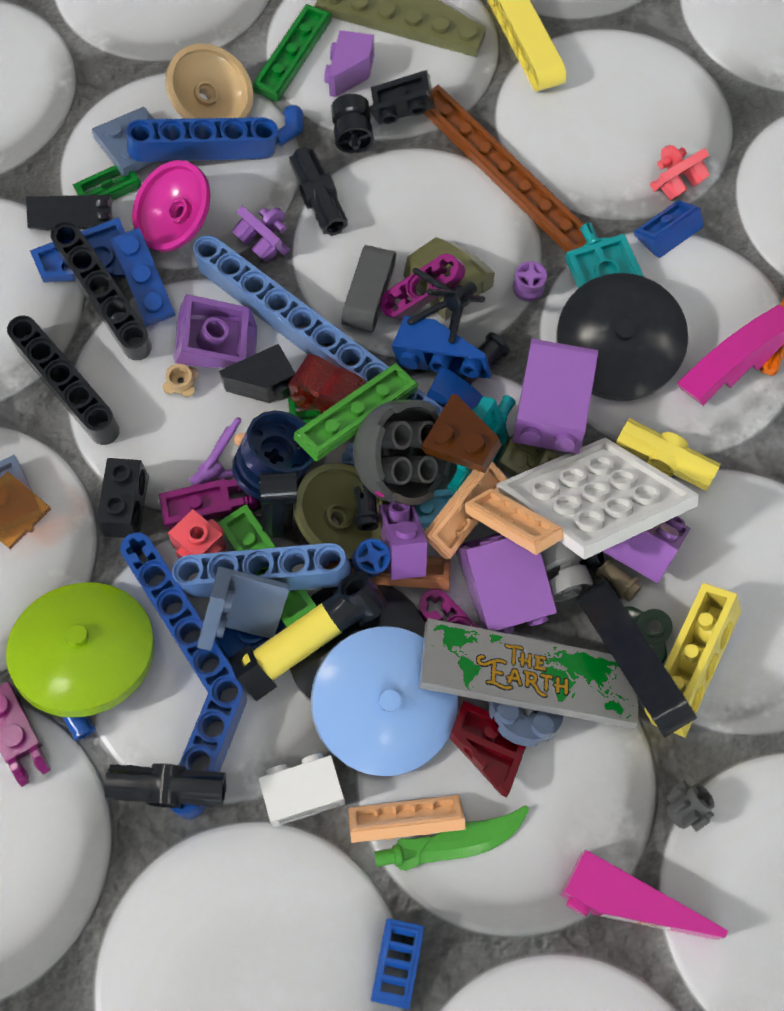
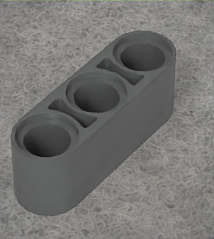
(367, 288)

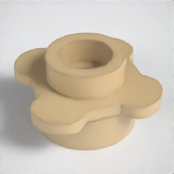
(178, 372)

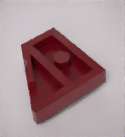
(486, 748)

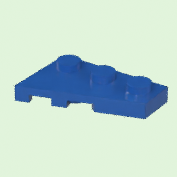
(53, 268)

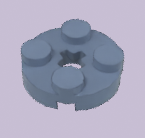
(524, 729)

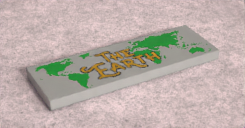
(526, 673)

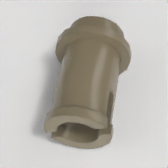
(619, 580)

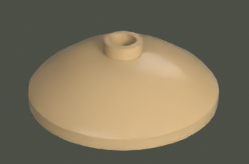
(209, 72)

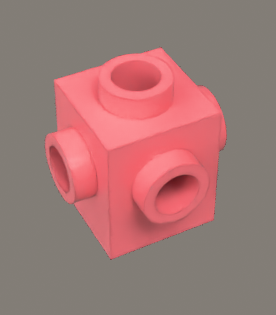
(197, 536)

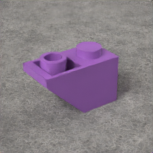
(351, 61)
(405, 540)

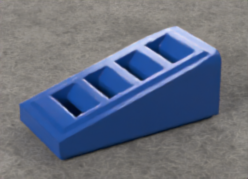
(406, 929)

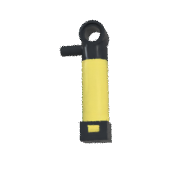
(351, 602)

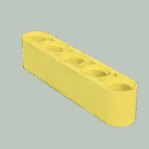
(530, 42)

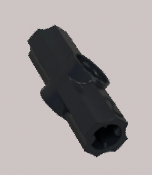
(318, 191)
(165, 785)

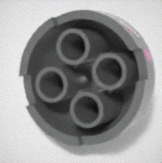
(391, 454)

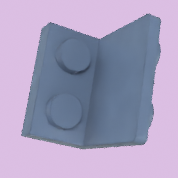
(242, 604)

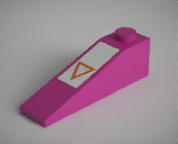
(614, 894)

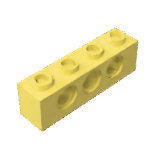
(702, 644)

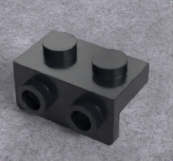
(402, 98)

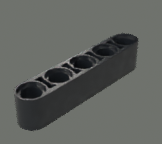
(95, 277)
(71, 390)
(636, 658)

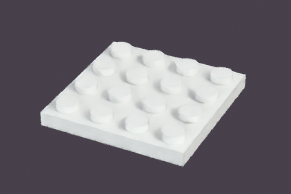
(599, 496)

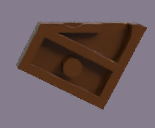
(461, 437)

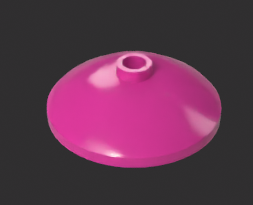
(171, 205)

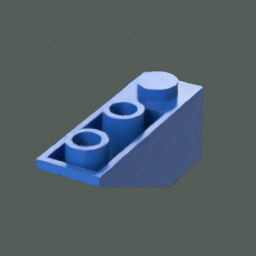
(427, 348)

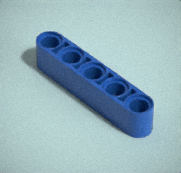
(201, 139)

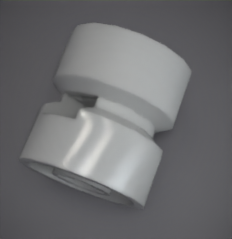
(565, 573)

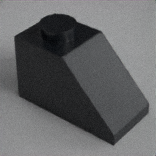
(260, 376)

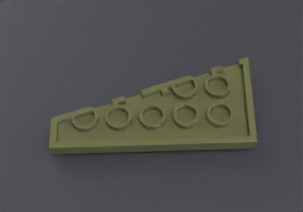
(416, 20)

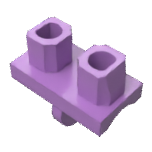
(250, 226)

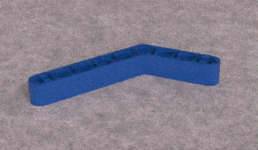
(214, 682)

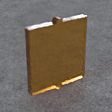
(18, 510)

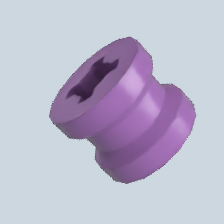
(536, 277)

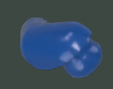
(293, 124)

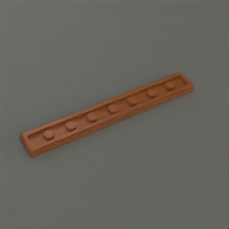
(506, 171)

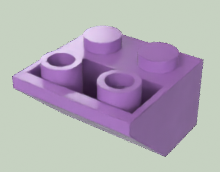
(652, 549)

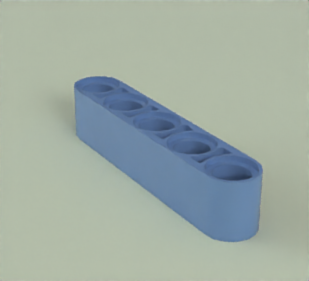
(280, 563)

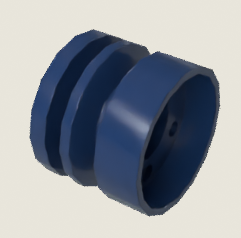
(269, 448)

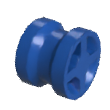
(377, 555)

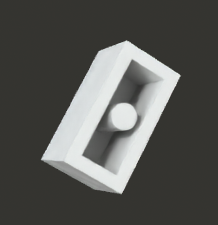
(301, 789)

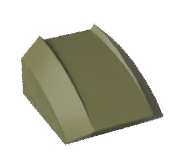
(475, 269)

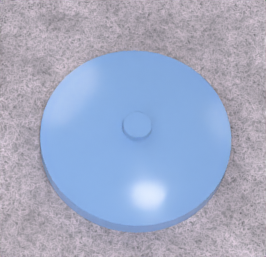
(372, 705)

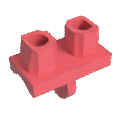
(692, 167)

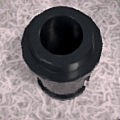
(366, 510)

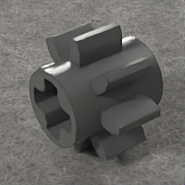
(690, 806)

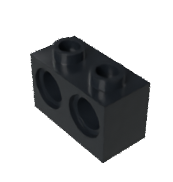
(122, 497)

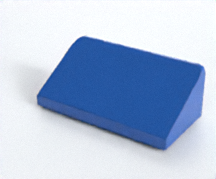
(670, 227)

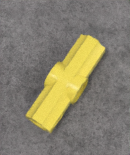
(668, 454)

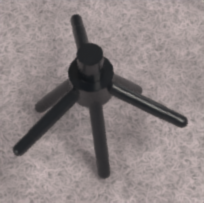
(454, 299)

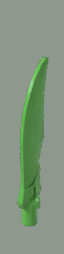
(451, 845)

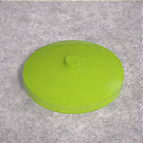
(80, 649)

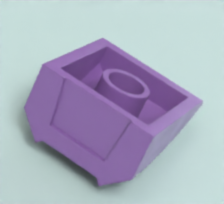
(213, 333)

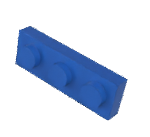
(142, 277)

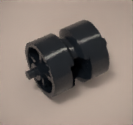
(352, 123)

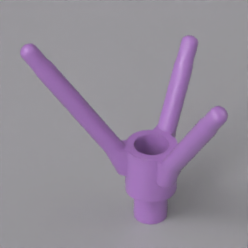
(211, 467)

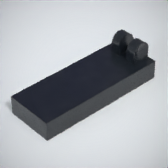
(82, 210)

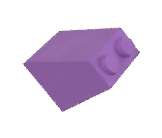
(555, 396)
(505, 583)

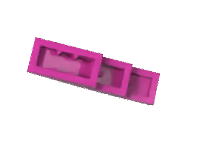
(735, 356)

